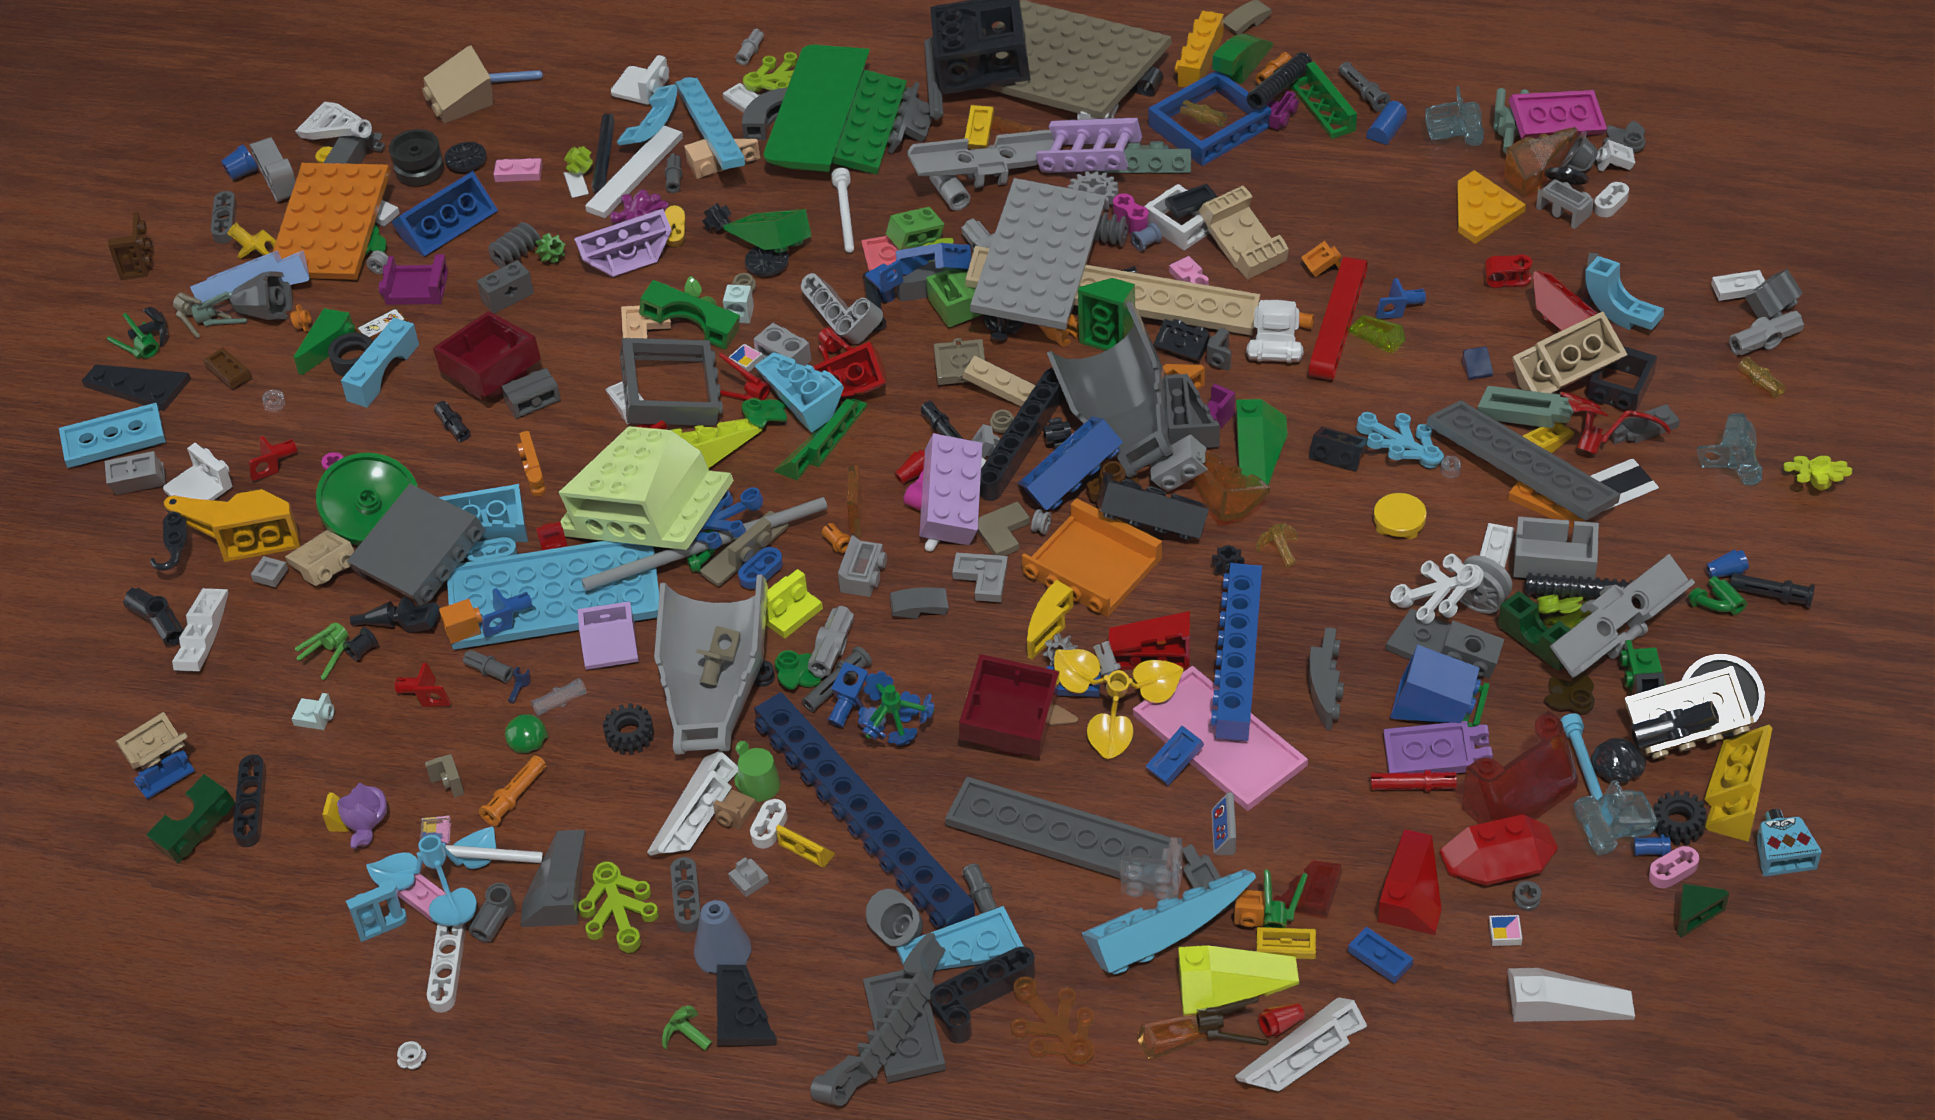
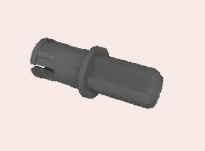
(673, 173)
(488, 666)

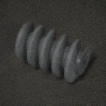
(1112, 230)
(513, 244)

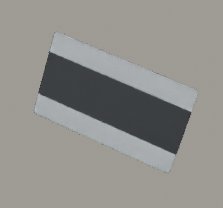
(1626, 479)

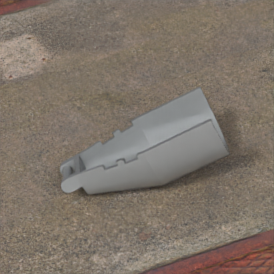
(699, 711)

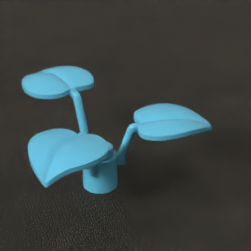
(446, 909)

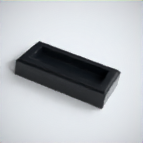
(1189, 200)

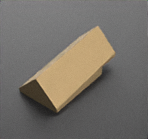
(1568, 355)

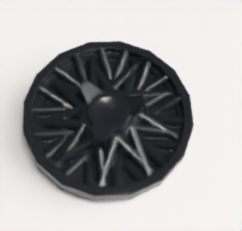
(465, 157)
(1566, 175)
(766, 262)

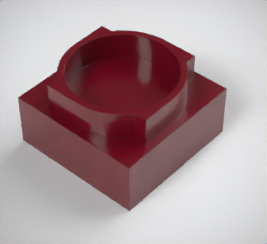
(487, 355)
(1009, 706)

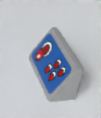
(1224, 826)

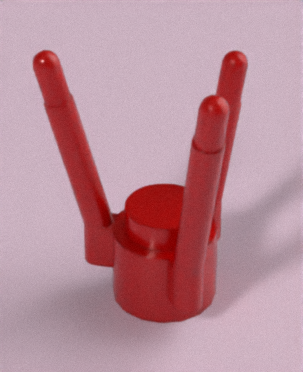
(831, 342)
(754, 386)

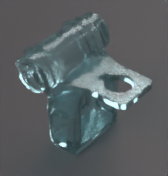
(1455, 120)
(1737, 450)
(1614, 817)

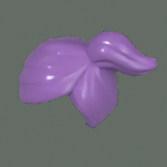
(362, 812)

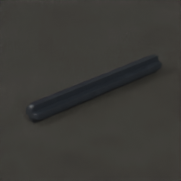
(603, 152)

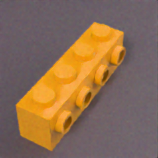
(1200, 47)

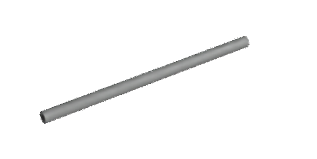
(696, 547)

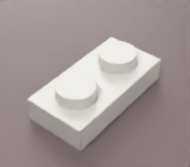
(1736, 285)

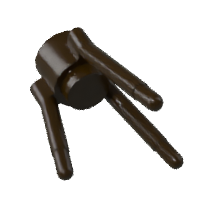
(1211, 1019)

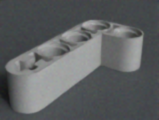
(274, 168)
(850, 323)

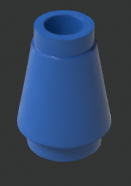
(1728, 563)

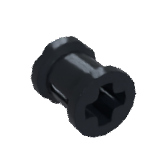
(360, 644)

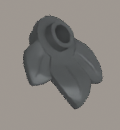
(1631, 136)

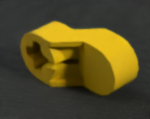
(676, 216)

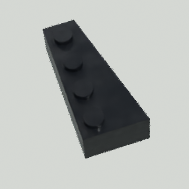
(1151, 507)

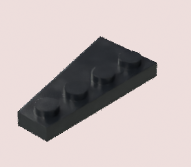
(137, 384)

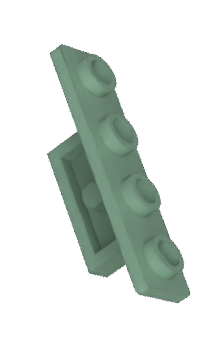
(1154, 159)

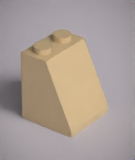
(458, 86)

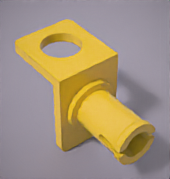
(249, 241)

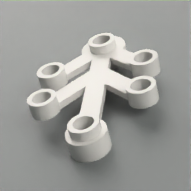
(1468, 578)

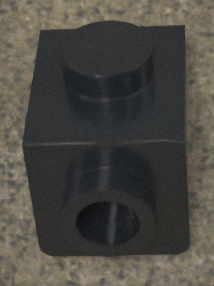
(414, 617)

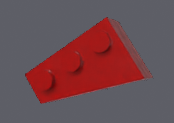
(1152, 639)

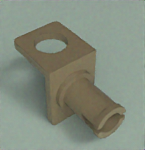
(716, 655)

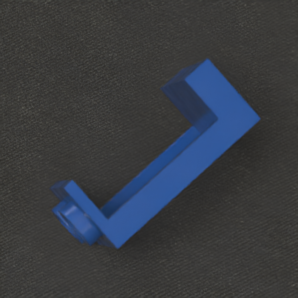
(945, 256)

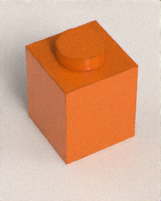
(461, 620)

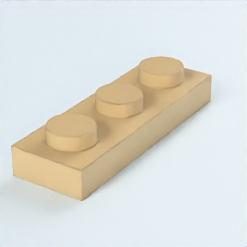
(998, 381)

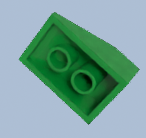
(772, 229)

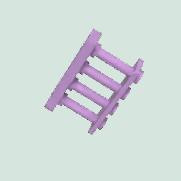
(1089, 132)

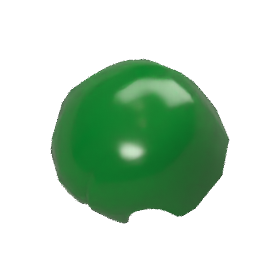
(525, 733)

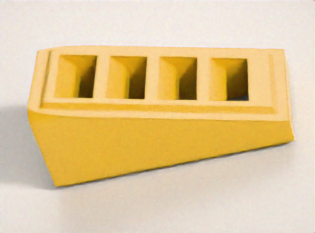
(1547, 440)

